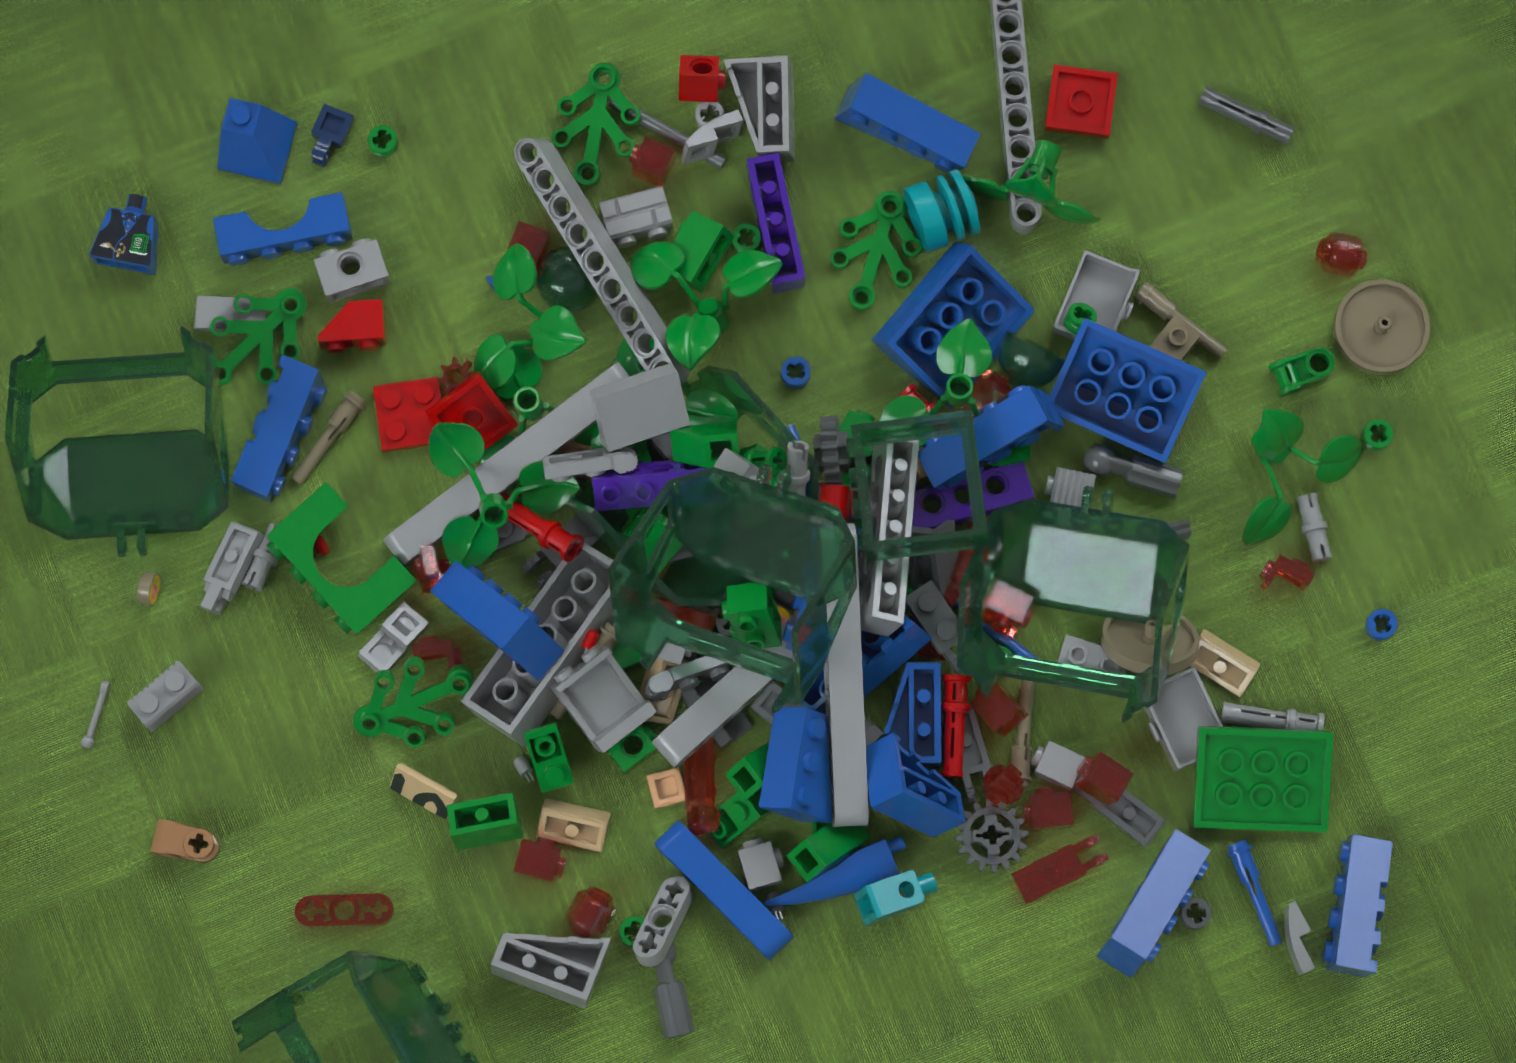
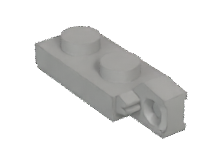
(229, 566)

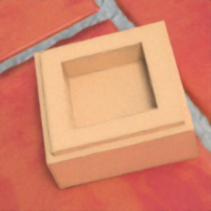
(666, 788)

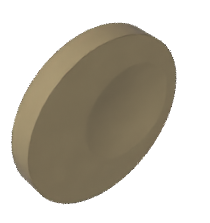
(1381, 327)
(1133, 644)

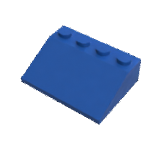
(954, 290)
(1125, 390)

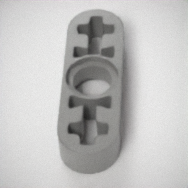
(663, 935)

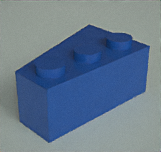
(918, 712)
(798, 766)
(908, 790)

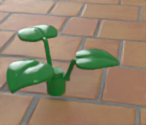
(1041, 166)
(552, 335)
(695, 336)
(964, 356)
(527, 399)
(701, 405)
(1272, 444)
(472, 541)

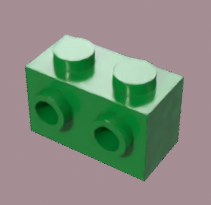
(703, 246)
(753, 615)
(485, 821)

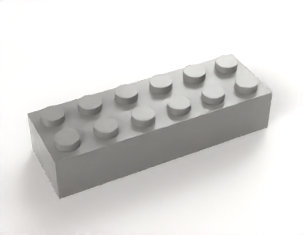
(568, 606)

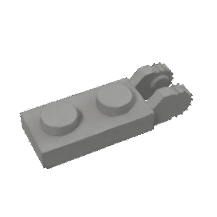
(589, 462)

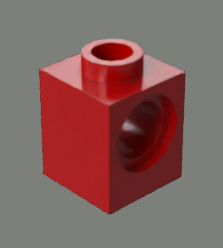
(700, 78)

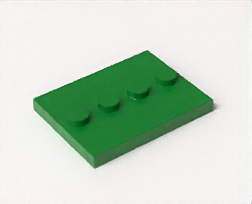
(1262, 779)

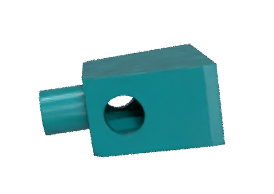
(883, 898)

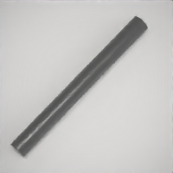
(669, 133)

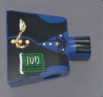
(127, 238)

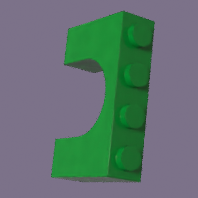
(295, 541)
(824, 846)

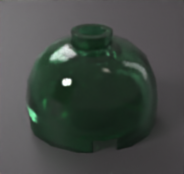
(564, 281)
(1027, 361)

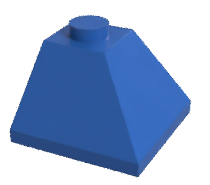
(255, 141)

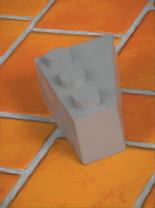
(767, 102)
(552, 964)

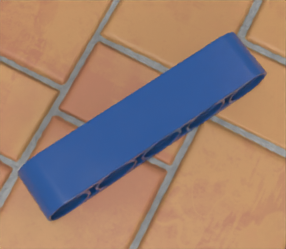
(723, 890)

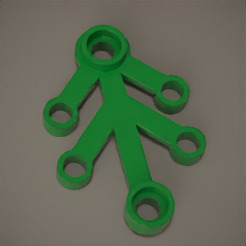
(596, 119)
(877, 245)
(262, 331)
(409, 704)

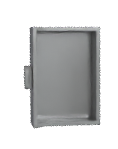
(1103, 287)
(639, 407)
(1177, 715)

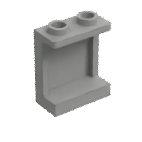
(601, 698)

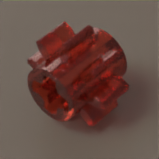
(450, 370)
(1003, 784)

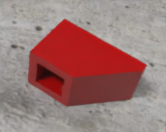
(356, 325)

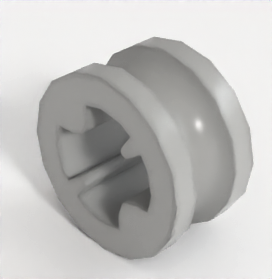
(703, 108)

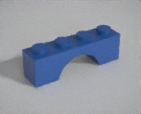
(323, 223)

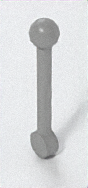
(88, 741)

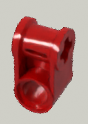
(838, 496)

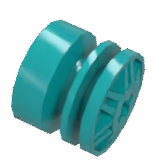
(943, 210)

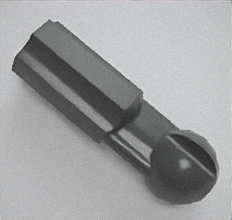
(1137, 472)
(671, 998)

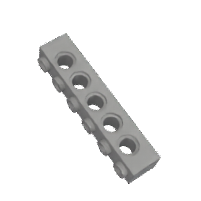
(892, 507)

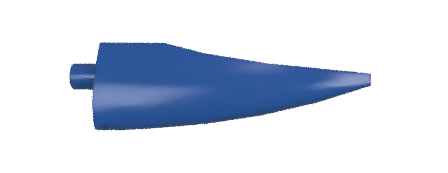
(848, 875)

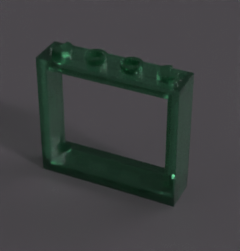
(909, 430)

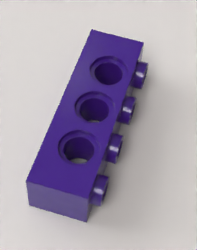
(775, 220)
(636, 487)
(1016, 490)

